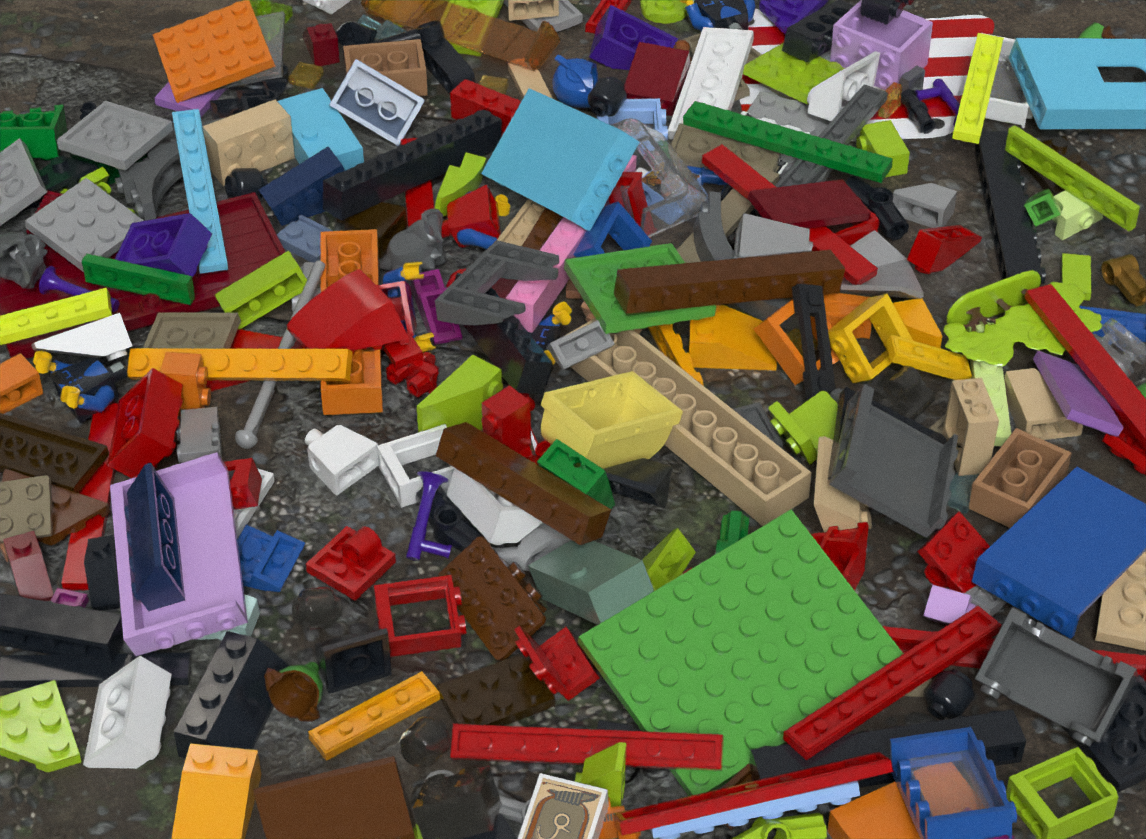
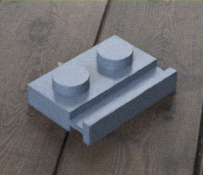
(303, 238)

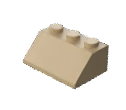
(831, 504)

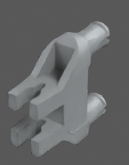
(533, 546)

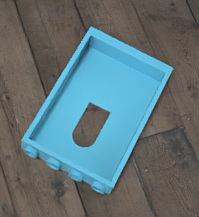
(1067, 88)

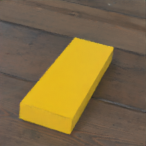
(928, 358)

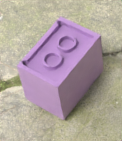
(901, 43)

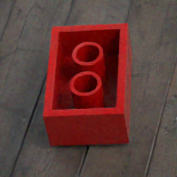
(145, 423)

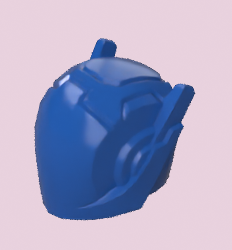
(574, 81)

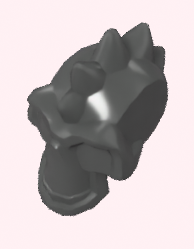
(417, 243)
(22, 258)

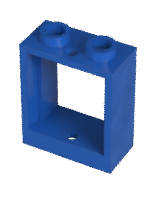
(621, 227)

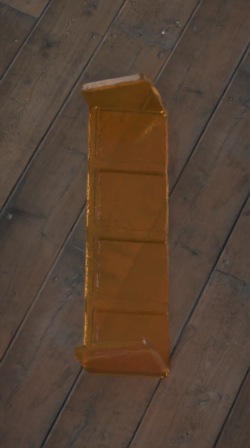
(472, 29)

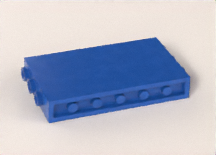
(1065, 551)

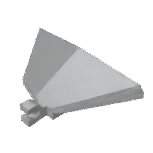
(893, 274)

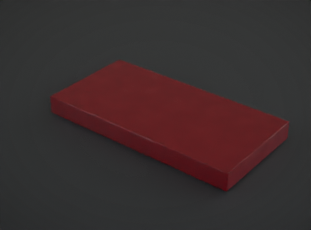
(810, 204)

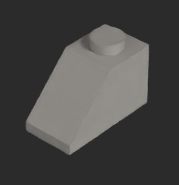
(926, 204)

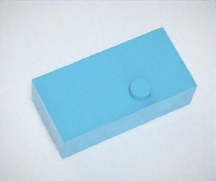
(319, 126)

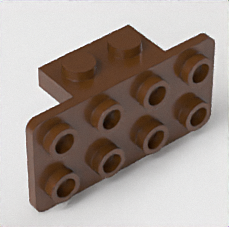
(495, 597)

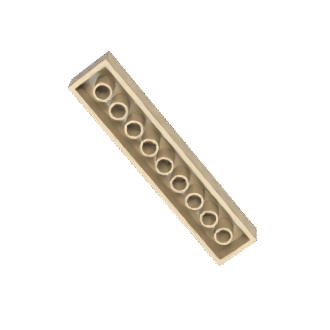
(710, 433)

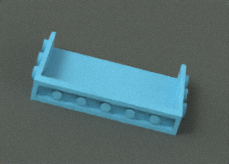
(560, 158)

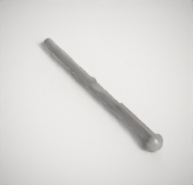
(247, 437)

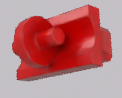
(420, 375)

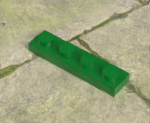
(138, 278)

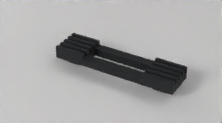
(810, 302)

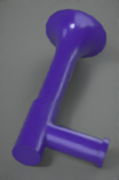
(942, 90)
(51, 281)
(417, 541)

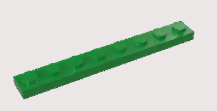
(788, 141)

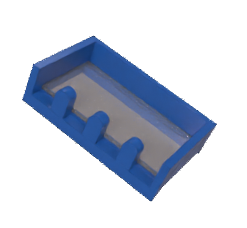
(951, 786)

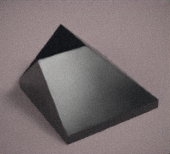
(641, 481)

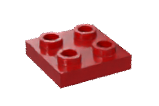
(953, 554)
(351, 561)

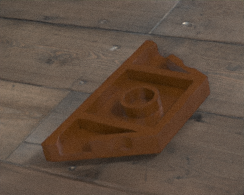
(68, 509)

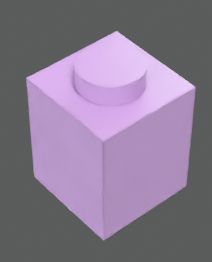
(947, 605)

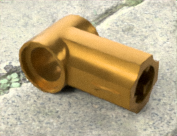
(1125, 274)

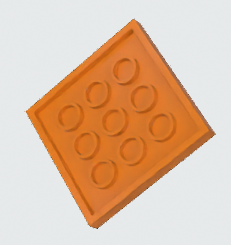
(213, 50)

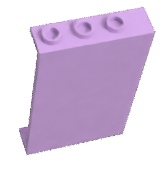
(207, 554)

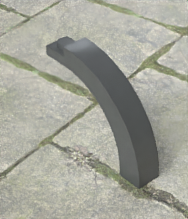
(713, 245)

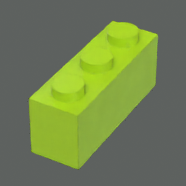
(263, 289)

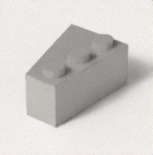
(198, 434)

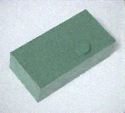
(591, 580)

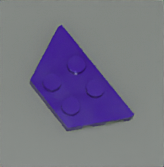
(788, 12)

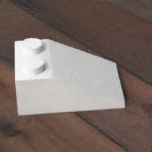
(97, 339)

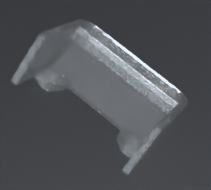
(678, 185)

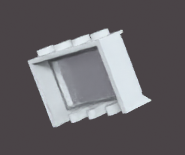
(1007, 99)

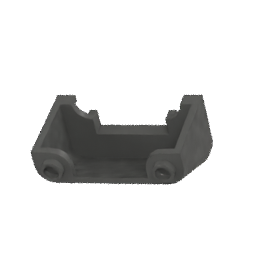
(1056, 677)

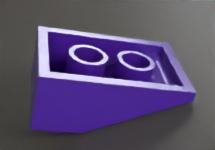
(619, 36)
(166, 244)

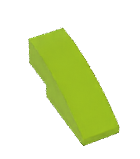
(460, 181)

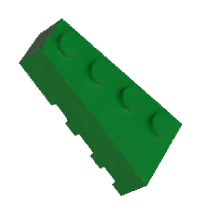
(35, 129)

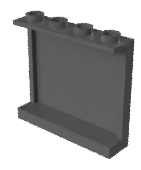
(893, 466)

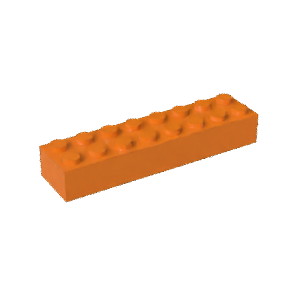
(343, 254)

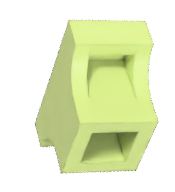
(1074, 215)

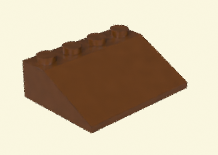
(339, 804)

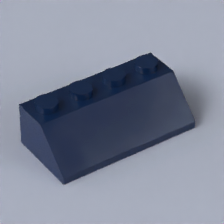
(154, 541)

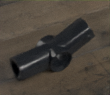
(880, 201)
(447, 522)

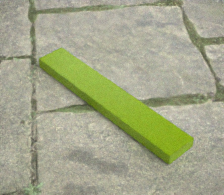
(1072, 178)

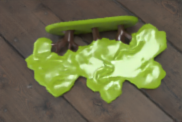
(1017, 324)

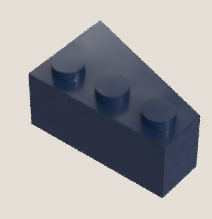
(301, 188)

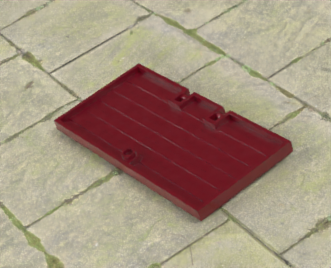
(247, 243)

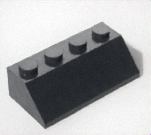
(231, 697)

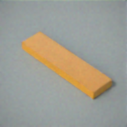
(374, 715)

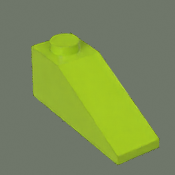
(668, 559)

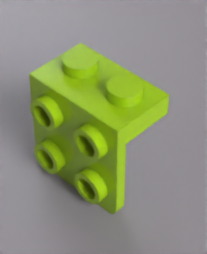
(806, 424)

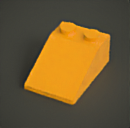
(728, 342)
(216, 793)

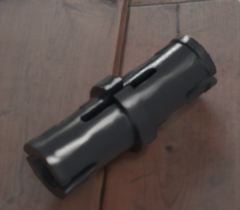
(917, 111)

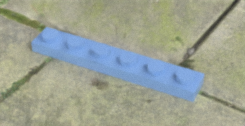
(772, 809)

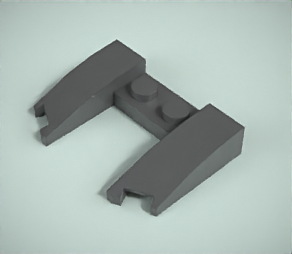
(466, 299)

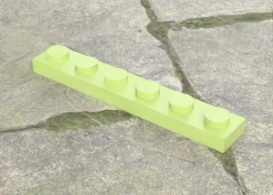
(995, 384)

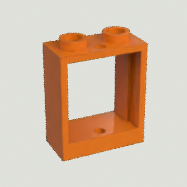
(782, 347)

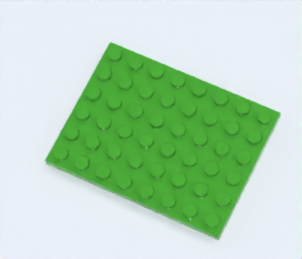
(741, 646)

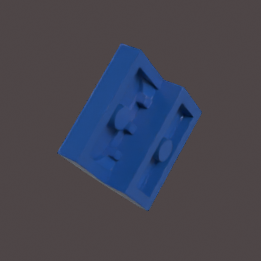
(267, 558)

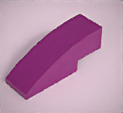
(425, 294)

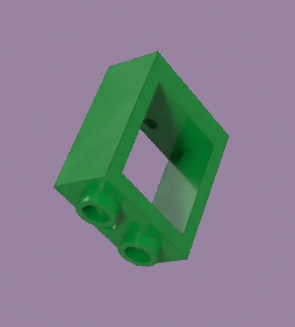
(588, 478)

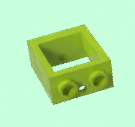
(1038, 817)

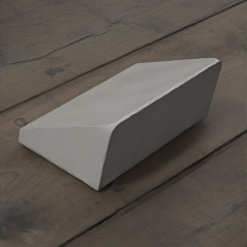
(580, 345)

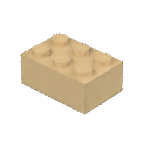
(249, 140)

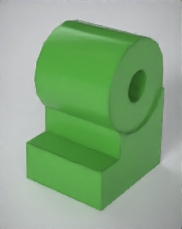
(1042, 207)

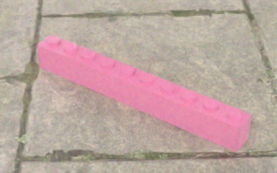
(541, 294)

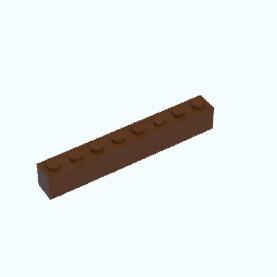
(725, 281)

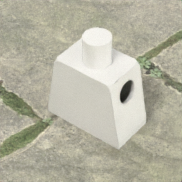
(340, 456)

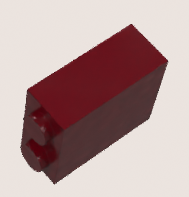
(658, 74)

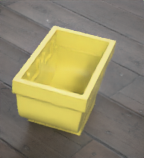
(609, 419)

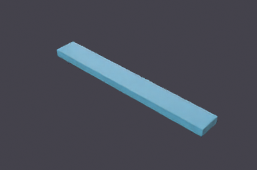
(199, 186)

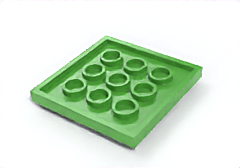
(596, 278)

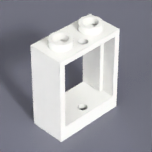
(407, 450)

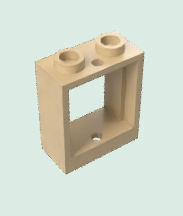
(974, 421)

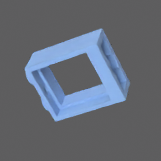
(645, 110)

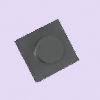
(913, 79)

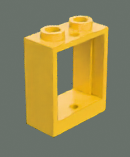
(886, 323)

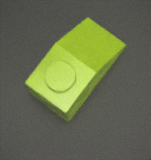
(606, 771)

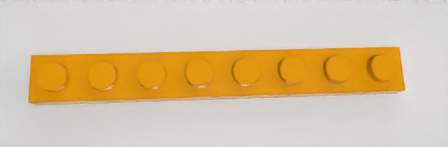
(253, 363)

